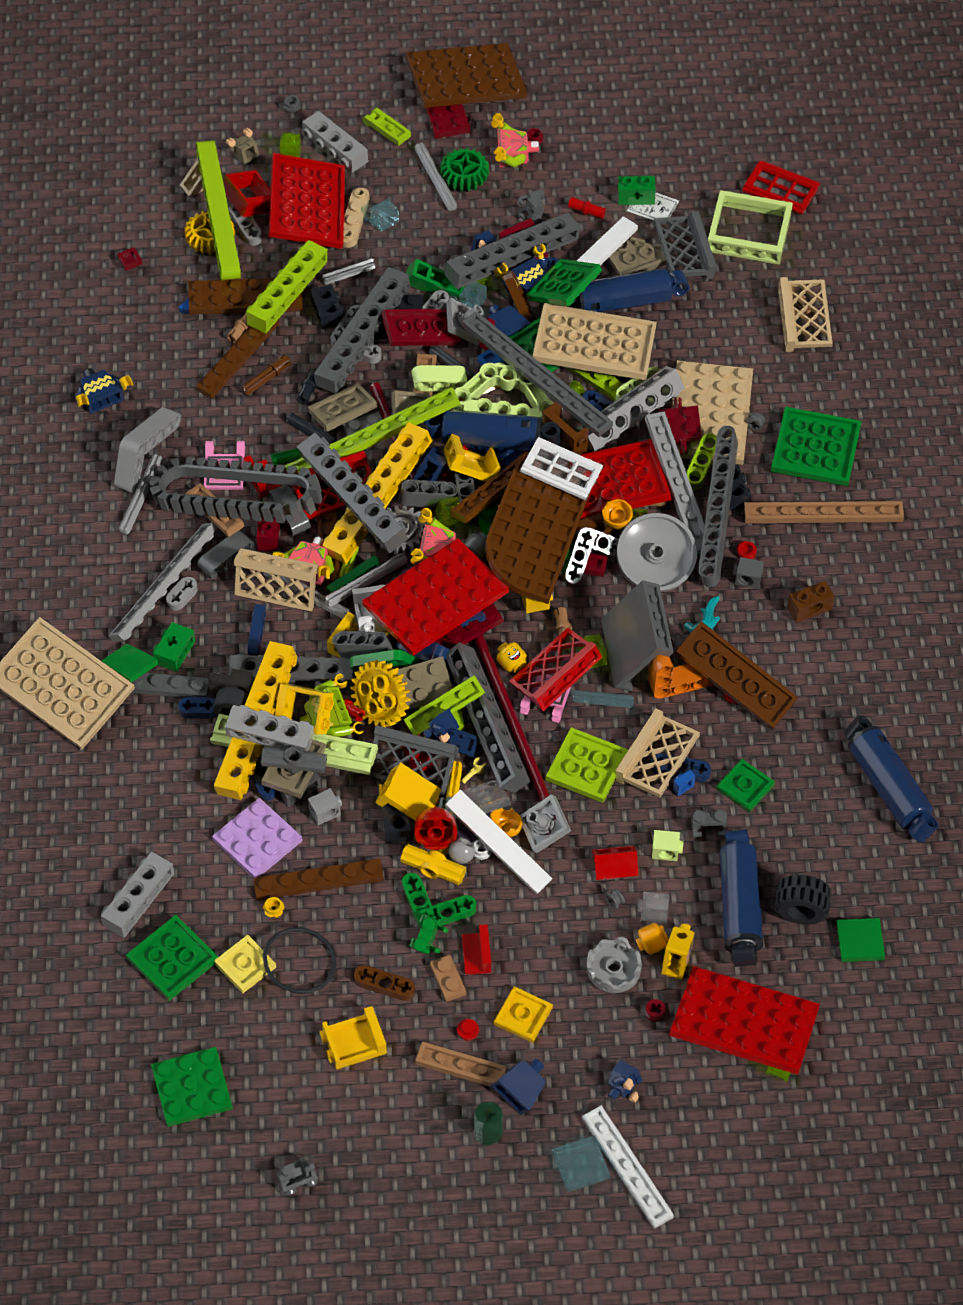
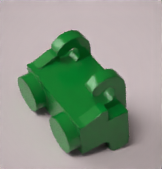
(427, 934)

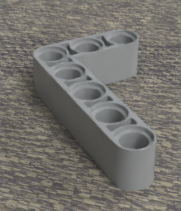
(140, 442)

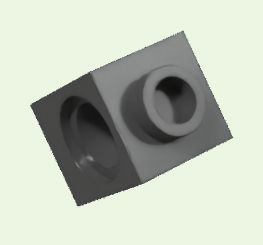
(748, 572)

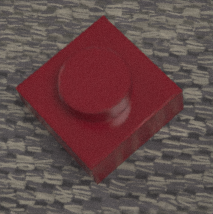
(129, 258)
(596, 565)

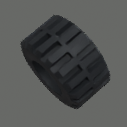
(803, 899)

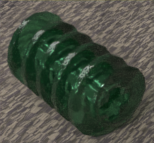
(488, 1123)

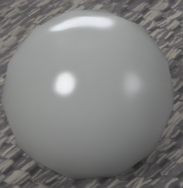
(461, 850)

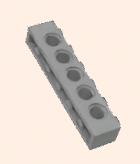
(621, 408)

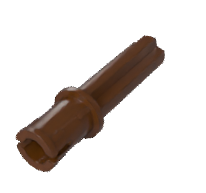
(273, 370)

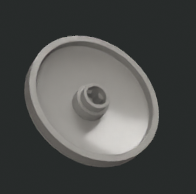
(657, 551)

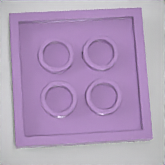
(257, 838)

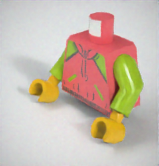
(512, 144)
(433, 539)
(314, 554)

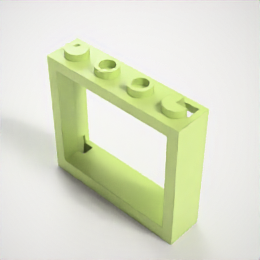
(745, 248)

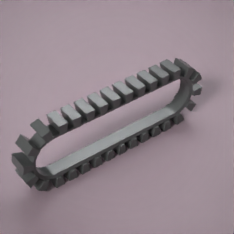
(235, 506)

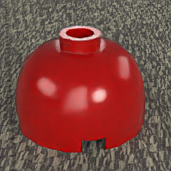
(435, 828)

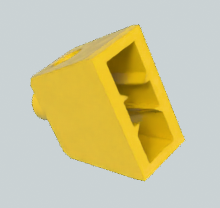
(680, 944)

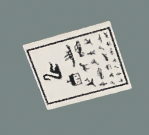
(663, 208)

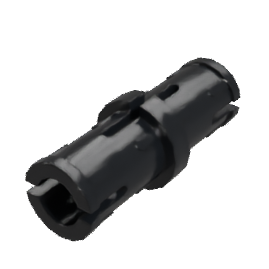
(308, 386)

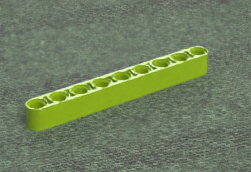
(218, 210)

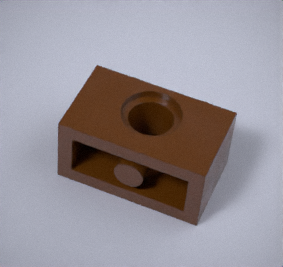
(810, 601)

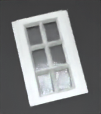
(561, 468)

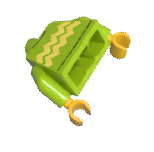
(339, 715)

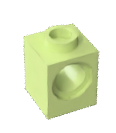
(666, 845)

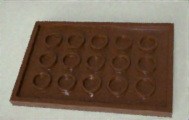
(466, 75)

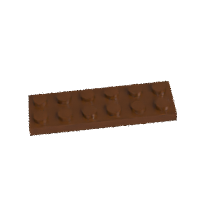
(229, 296)
(736, 675)

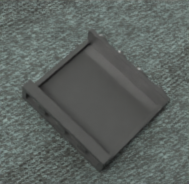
(636, 633)

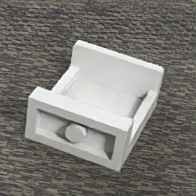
(365, 620)

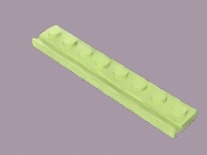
(340, 752)

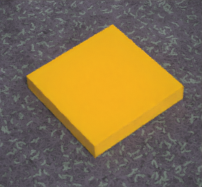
(523, 1014)

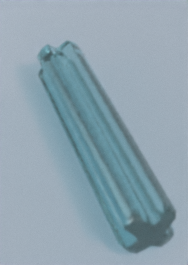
(603, 698)

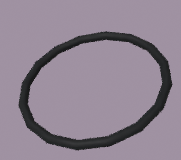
(299, 991)

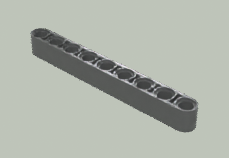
(718, 513)

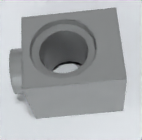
(324, 806)

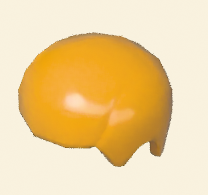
(617, 514)
(507, 820)

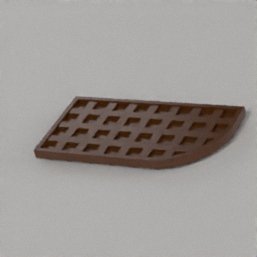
(532, 534)

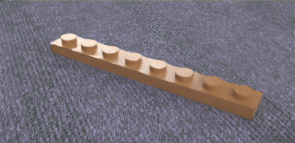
(823, 512)

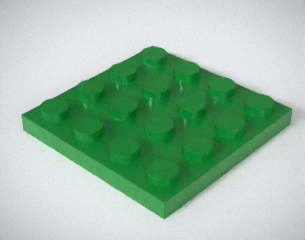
(816, 446)

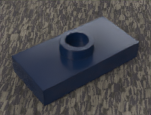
(464, 741)

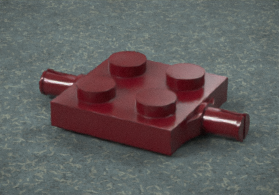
(684, 424)

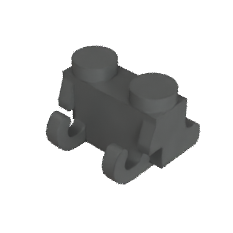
(533, 206)
(717, 819)
(296, 1175)

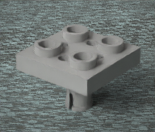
(456, 314)
(541, 818)

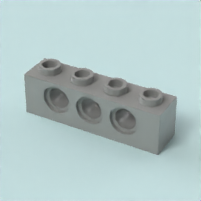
(335, 141)
(257, 733)
(136, 905)

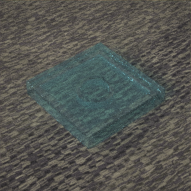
(580, 1163)

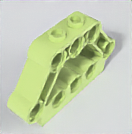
(480, 383)

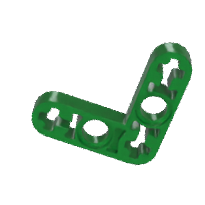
(397, 657)
(427, 907)

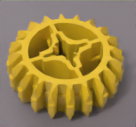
(199, 233)

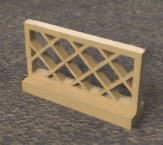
(788, 314)
(276, 567)
(643, 743)

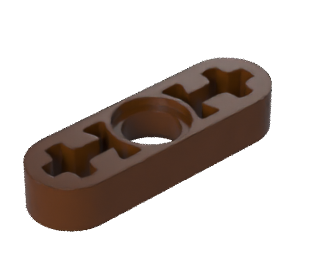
(518, 296)
(380, 974)

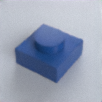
(489, 357)
(683, 782)

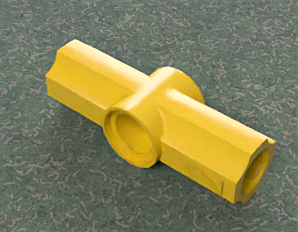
(433, 864)

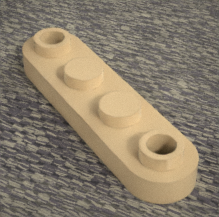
(355, 216)

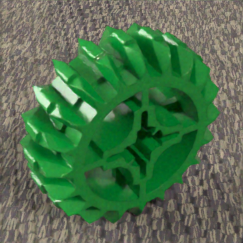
(464, 169)

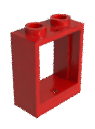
(247, 206)

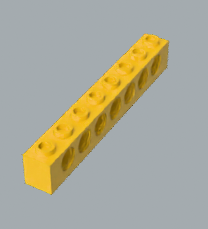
(397, 472)
(275, 655)

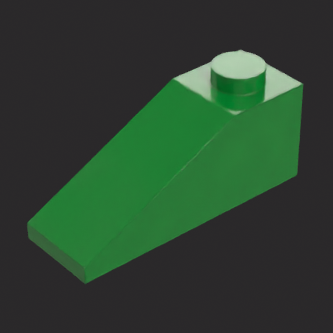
(430, 278)

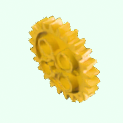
(380, 693)

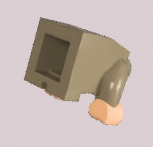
(244, 147)

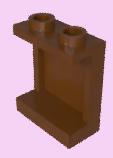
(569, 438)

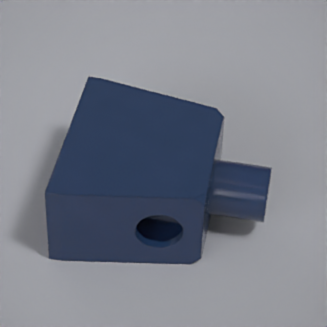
(507, 319)
(432, 464)
(521, 1085)

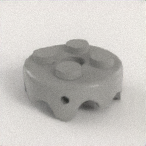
(614, 952)

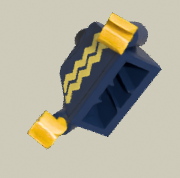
(529, 272)
(101, 389)

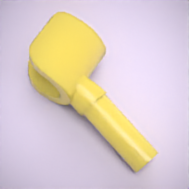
(476, 769)

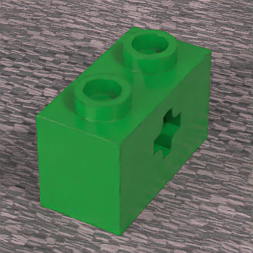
(636, 190)
(174, 646)

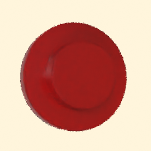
(468, 1029)

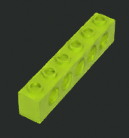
(286, 286)

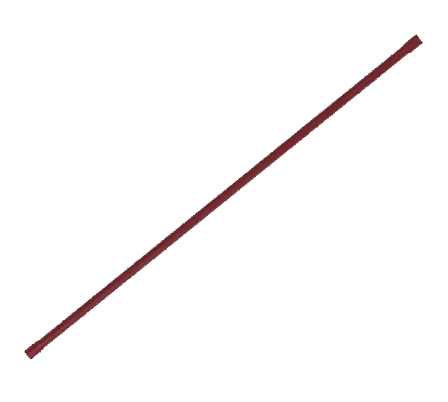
(486, 656)

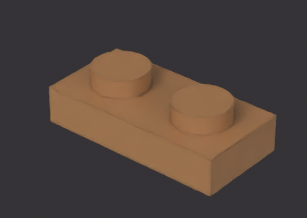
(448, 978)

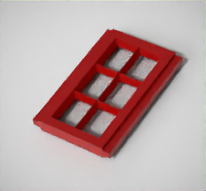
(781, 185)

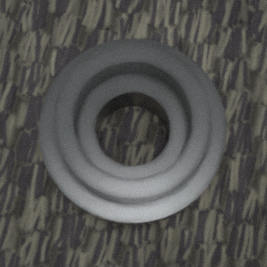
(291, 103)

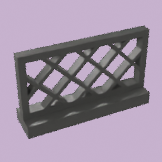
(701, 245)
(419, 744)

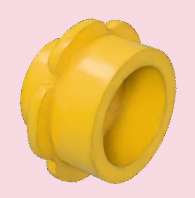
(273, 902)

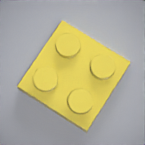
(244, 964)

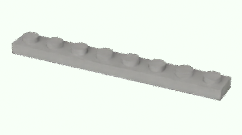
(676, 475)
(163, 581)

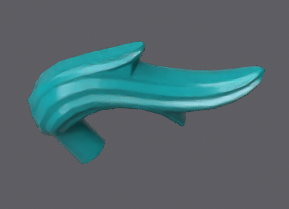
(708, 615)

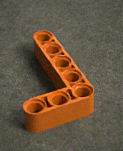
(671, 680)

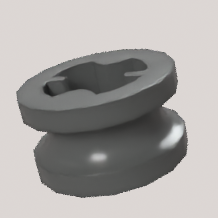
(755, 421)
(614, 898)

